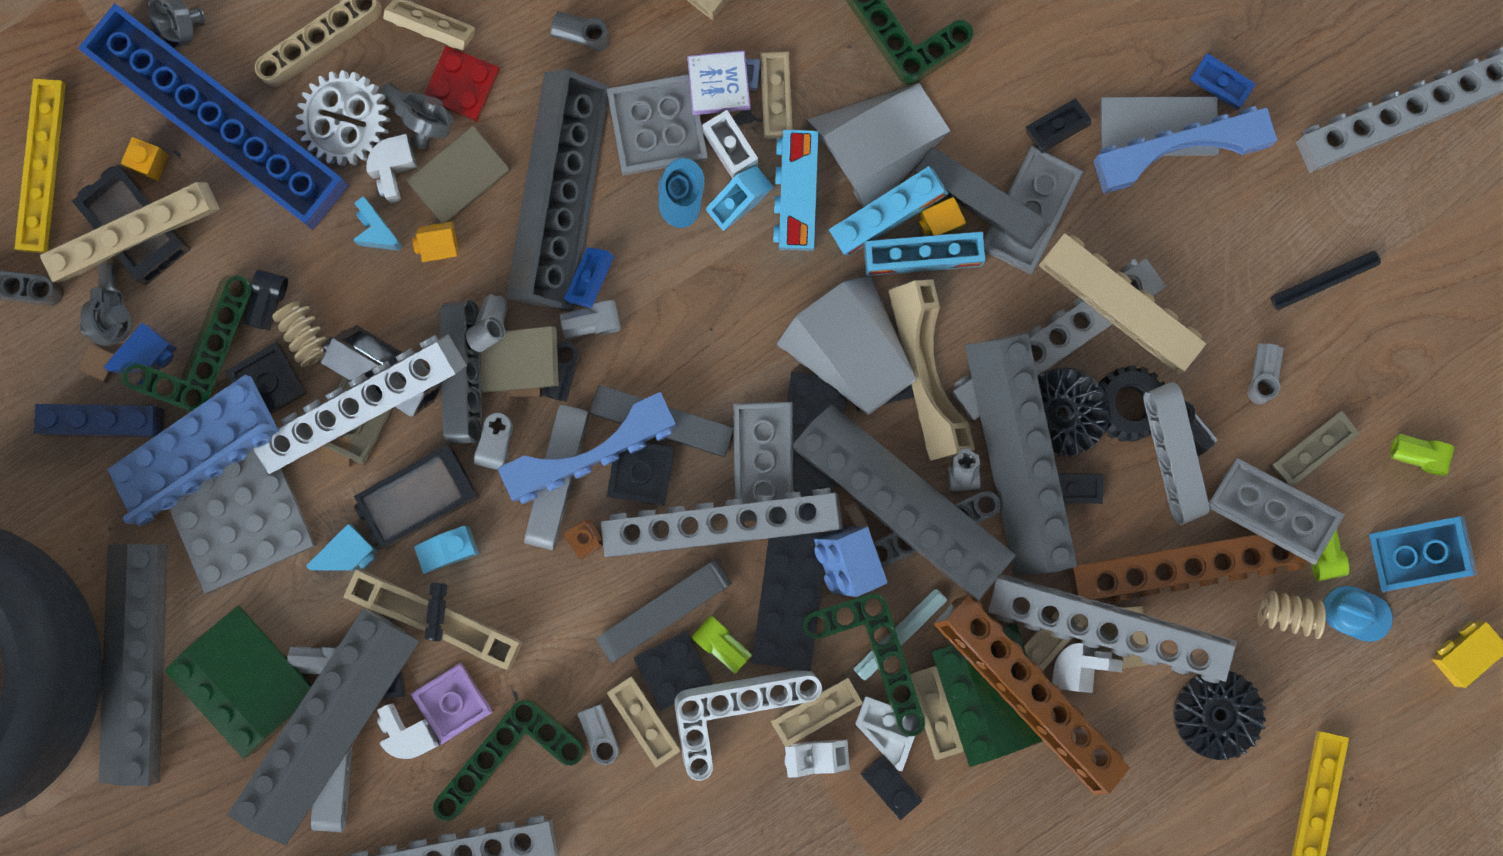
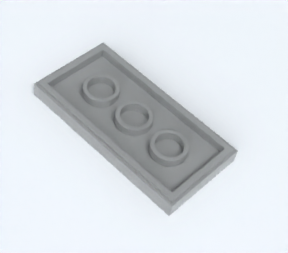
(1144, 117)
(1045, 188)
(763, 453)
(1276, 511)

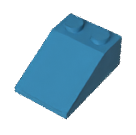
(1423, 554)

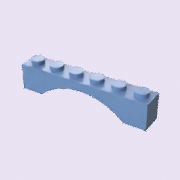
(1241, 134)
(530, 475)

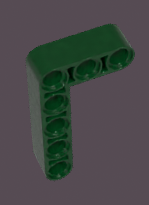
(909, 52)
(200, 351)
(880, 652)
(501, 751)

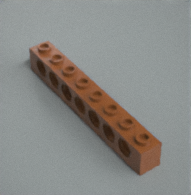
(1085, 576)
(1037, 713)

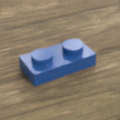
(1222, 81)
(589, 277)

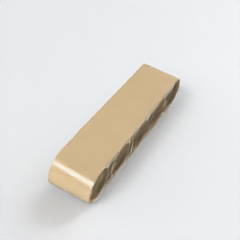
(311, 51)

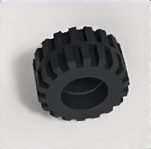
(1132, 378)

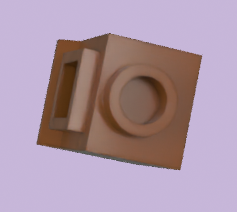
(584, 538)

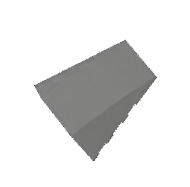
(881, 139)
(851, 344)

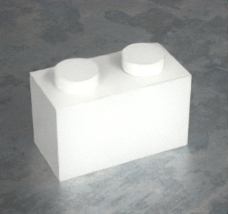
(729, 144)

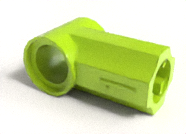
(1429, 455)
(1332, 562)
(716, 640)

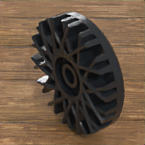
(1086, 406)
(1239, 724)

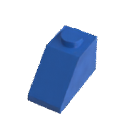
(143, 347)

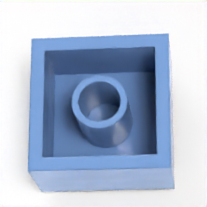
(850, 561)

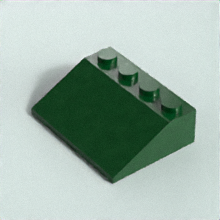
(240, 682)
(982, 717)

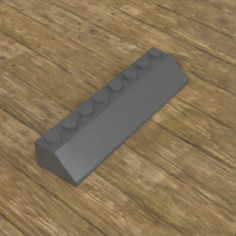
(558, 189)
(1021, 454)
(903, 502)
(133, 664)
(323, 727)

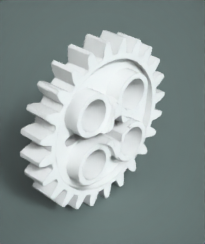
(350, 93)

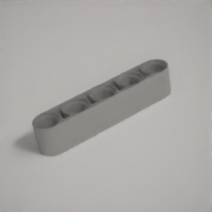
(1176, 453)
(550, 506)
(331, 806)

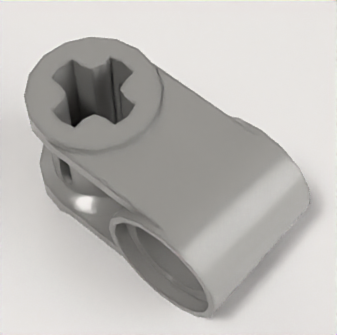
(492, 448)

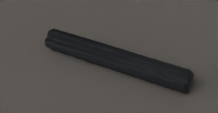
(1325, 280)

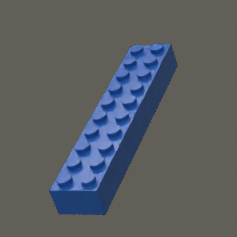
(213, 116)

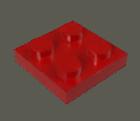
(462, 83)

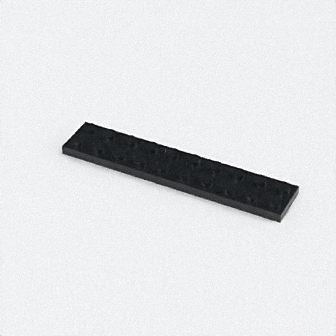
(791, 568)

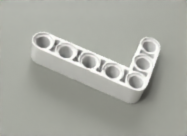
(734, 706)

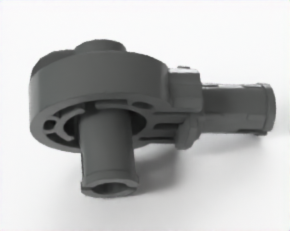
(174, 21)
(420, 114)
(114, 320)

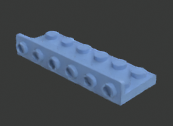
(192, 451)

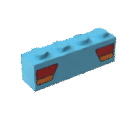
(798, 190)
(889, 211)
(924, 253)

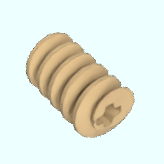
(300, 333)
(1294, 612)

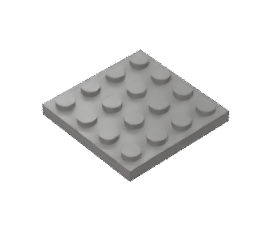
(240, 523)

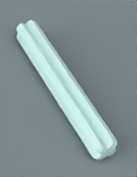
(904, 629)

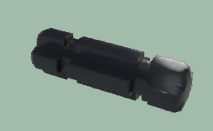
(436, 611)

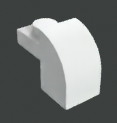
(387, 159)
(1077, 665)
(403, 741)
(817, 757)

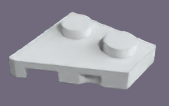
(878, 724)

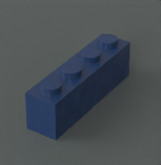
(98, 420)

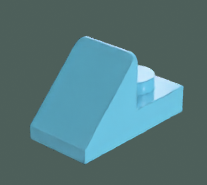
(378, 234)

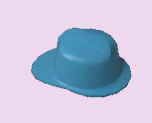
(681, 192)
(1358, 613)

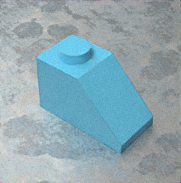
(739, 197)
(446, 549)
(345, 552)

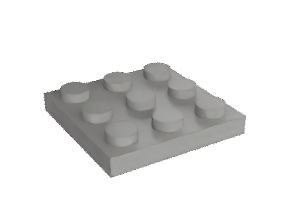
(655, 124)

